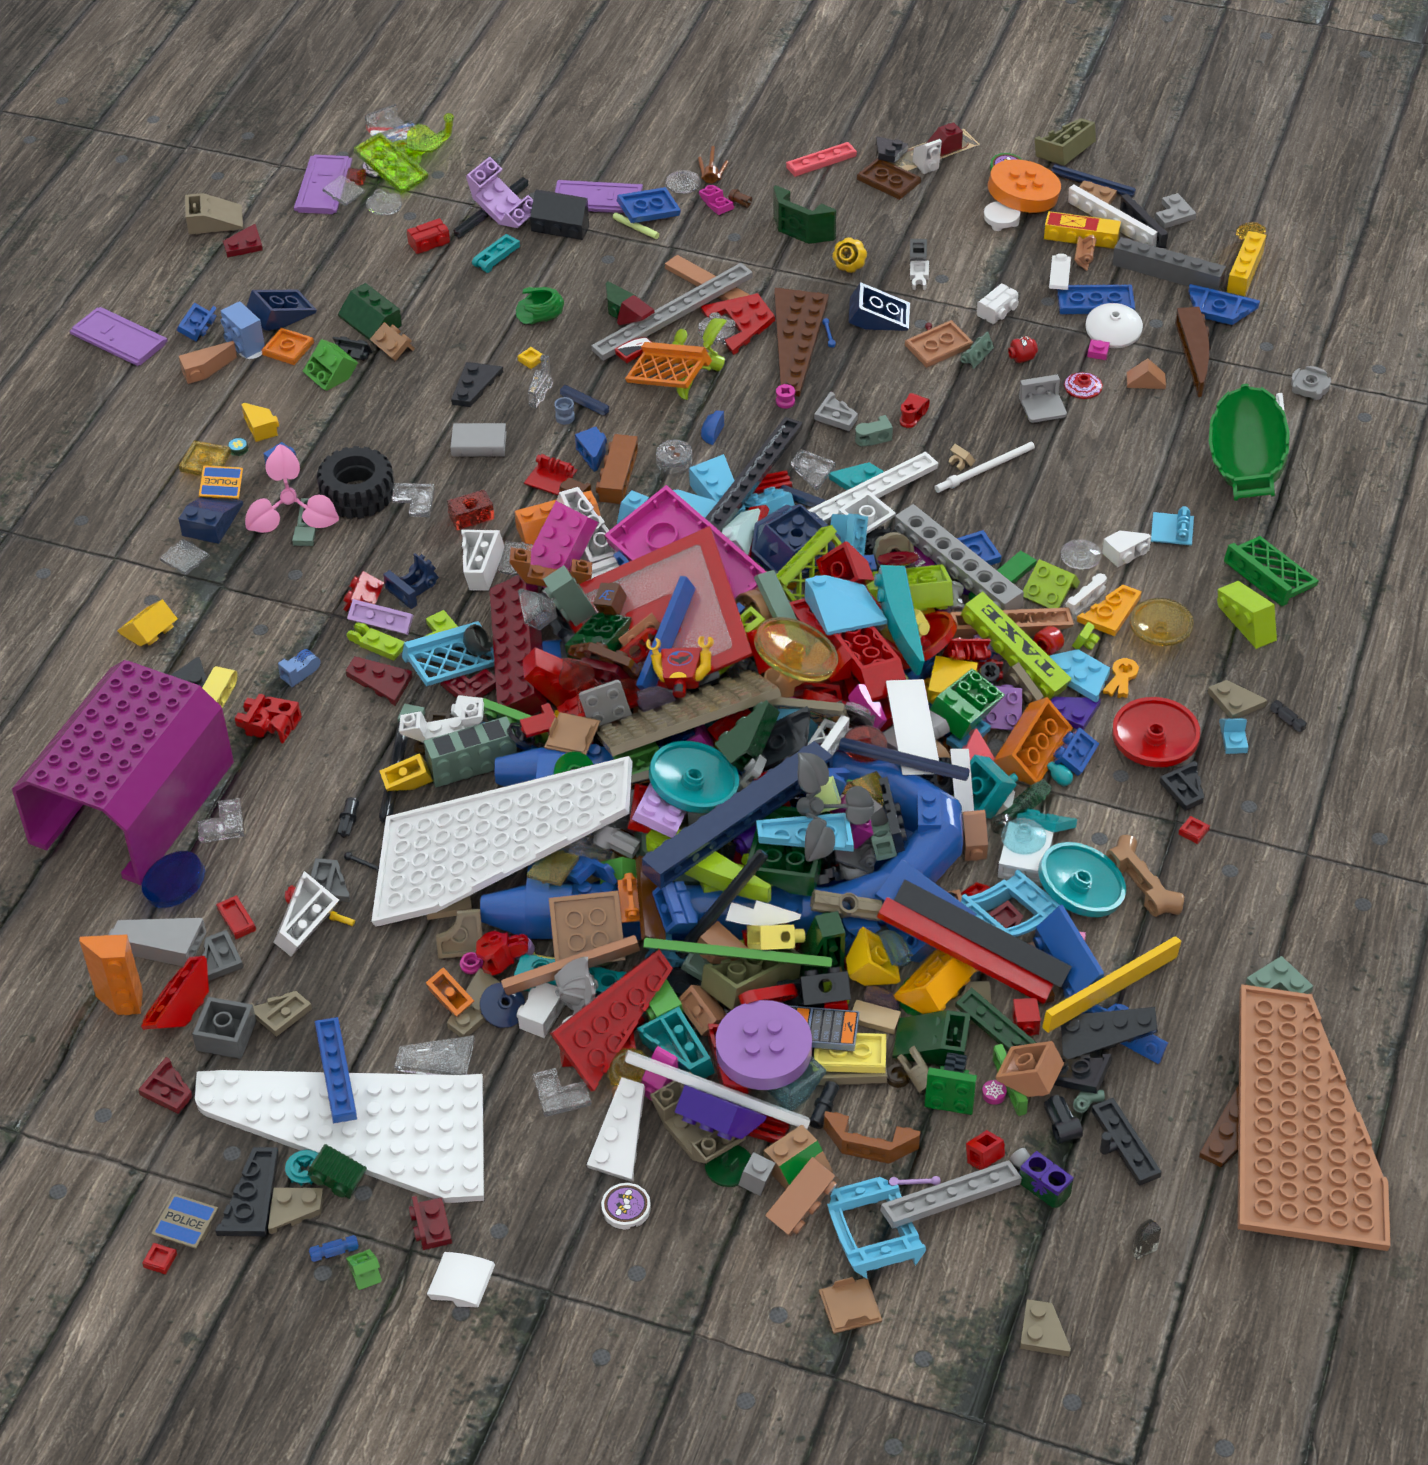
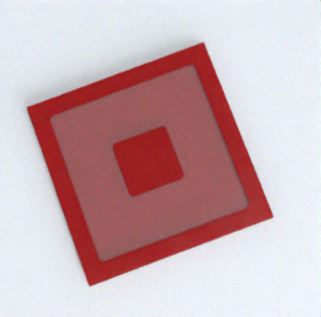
(711, 612)

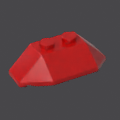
(180, 996)

